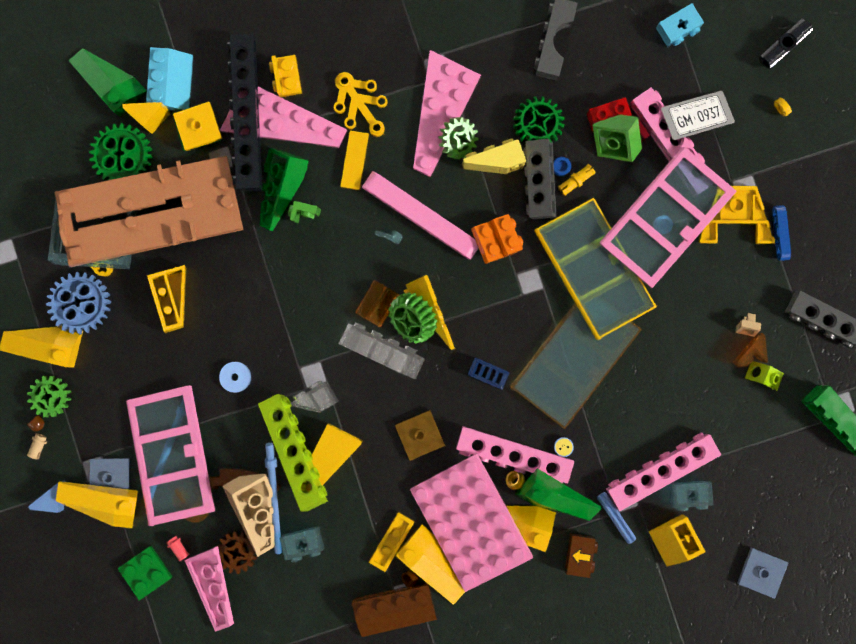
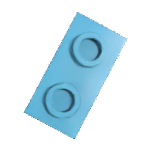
(688, 18)

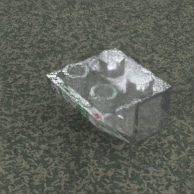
(318, 399)

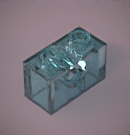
(681, 490)
(311, 536)

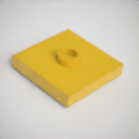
(197, 126)

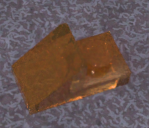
(755, 347)

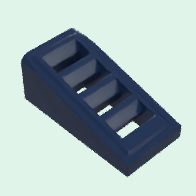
(476, 361)

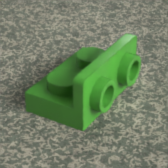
(303, 209)

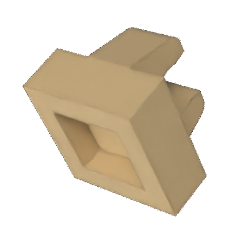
(748, 325)

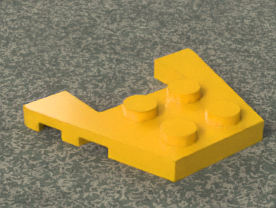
(742, 208)

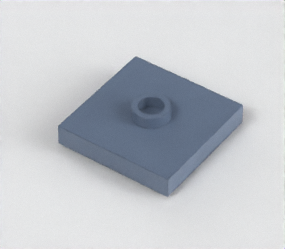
(110, 472)
(762, 572)

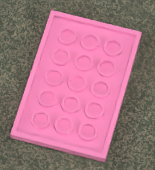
(471, 522)

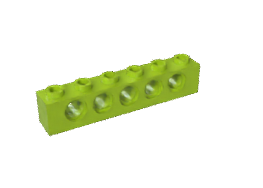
(270, 409)

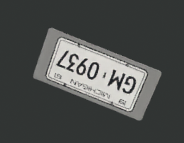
(697, 115)

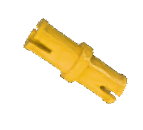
(576, 180)

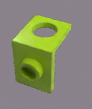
(769, 376)

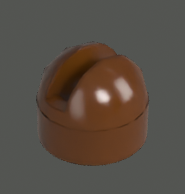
(36, 424)
(409, 582)

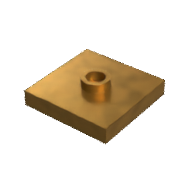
(419, 435)

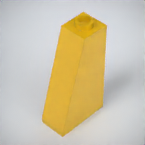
(332, 451)

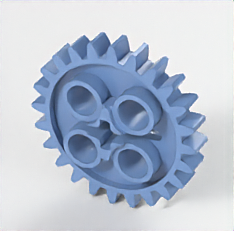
(74, 286)

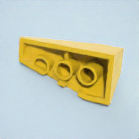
(43, 344)
(534, 524)

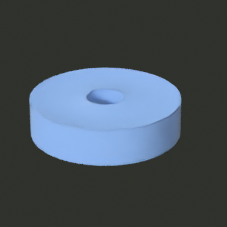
(243, 373)

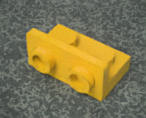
(286, 76)

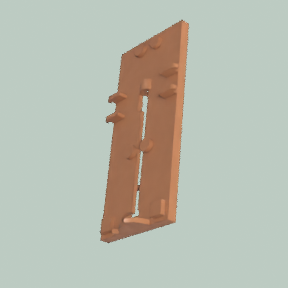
(207, 211)

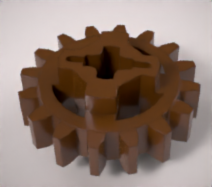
(229, 550)

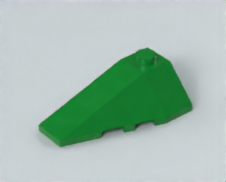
(284, 177)

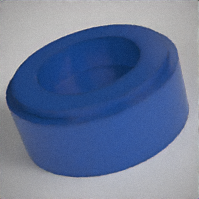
(561, 166)

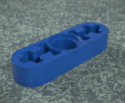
(781, 233)

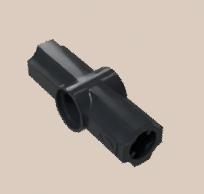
(778, 50)

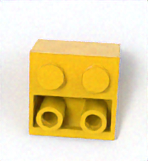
(676, 541)

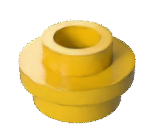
(510, 478)

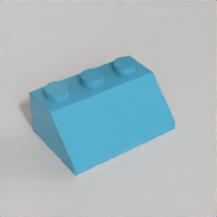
(169, 78)

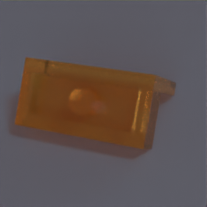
(376, 303)

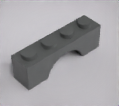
(550, 61)

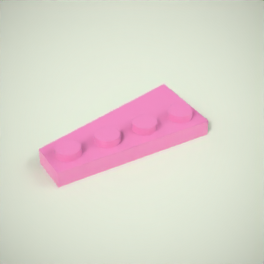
(210, 583)

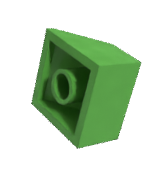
(618, 137)

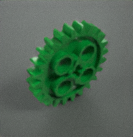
(103, 154)

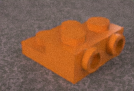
(497, 238)

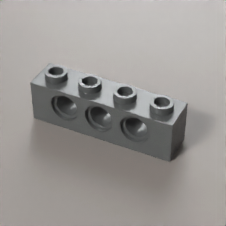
(547, 207)
(797, 308)

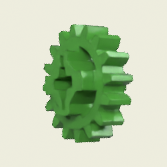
(451, 138)
(51, 403)

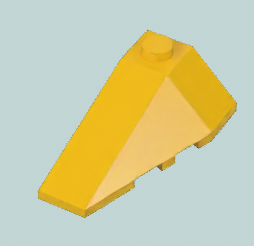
(423, 288)
(105, 504)
(428, 561)

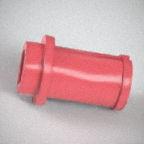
(177, 548)

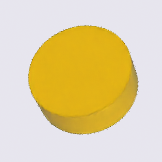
(782, 107)

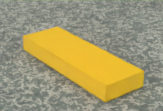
(354, 160)
(391, 541)

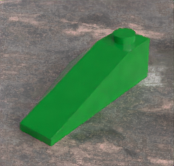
(108, 81)
(551, 494)

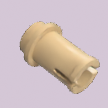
(37, 446)

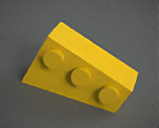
(169, 296)

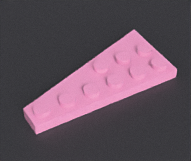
(445, 97)
(289, 122)

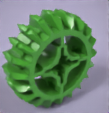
(412, 317)

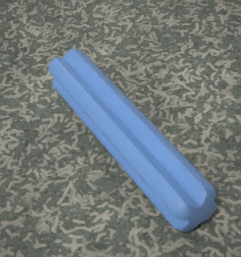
(616, 517)

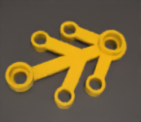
(358, 100)

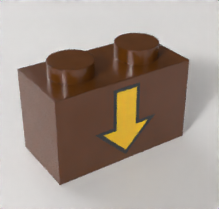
(580, 555)

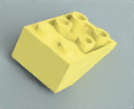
(498, 159)

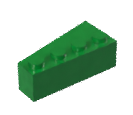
(833, 414)

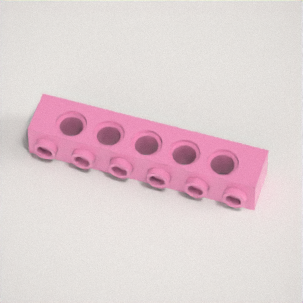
(651, 123)
(468, 435)
(707, 453)

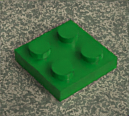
(145, 572)

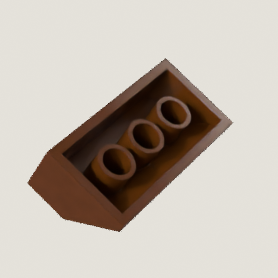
(394, 609)

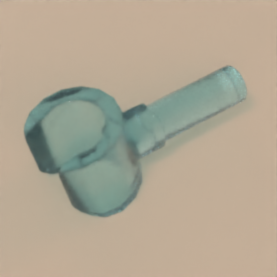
(395, 238)

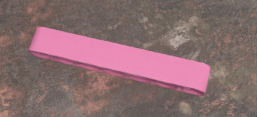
(421, 215)

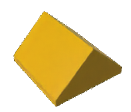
(148, 114)

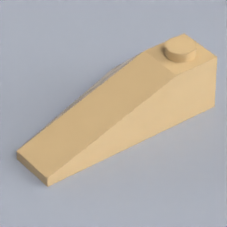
(252, 504)

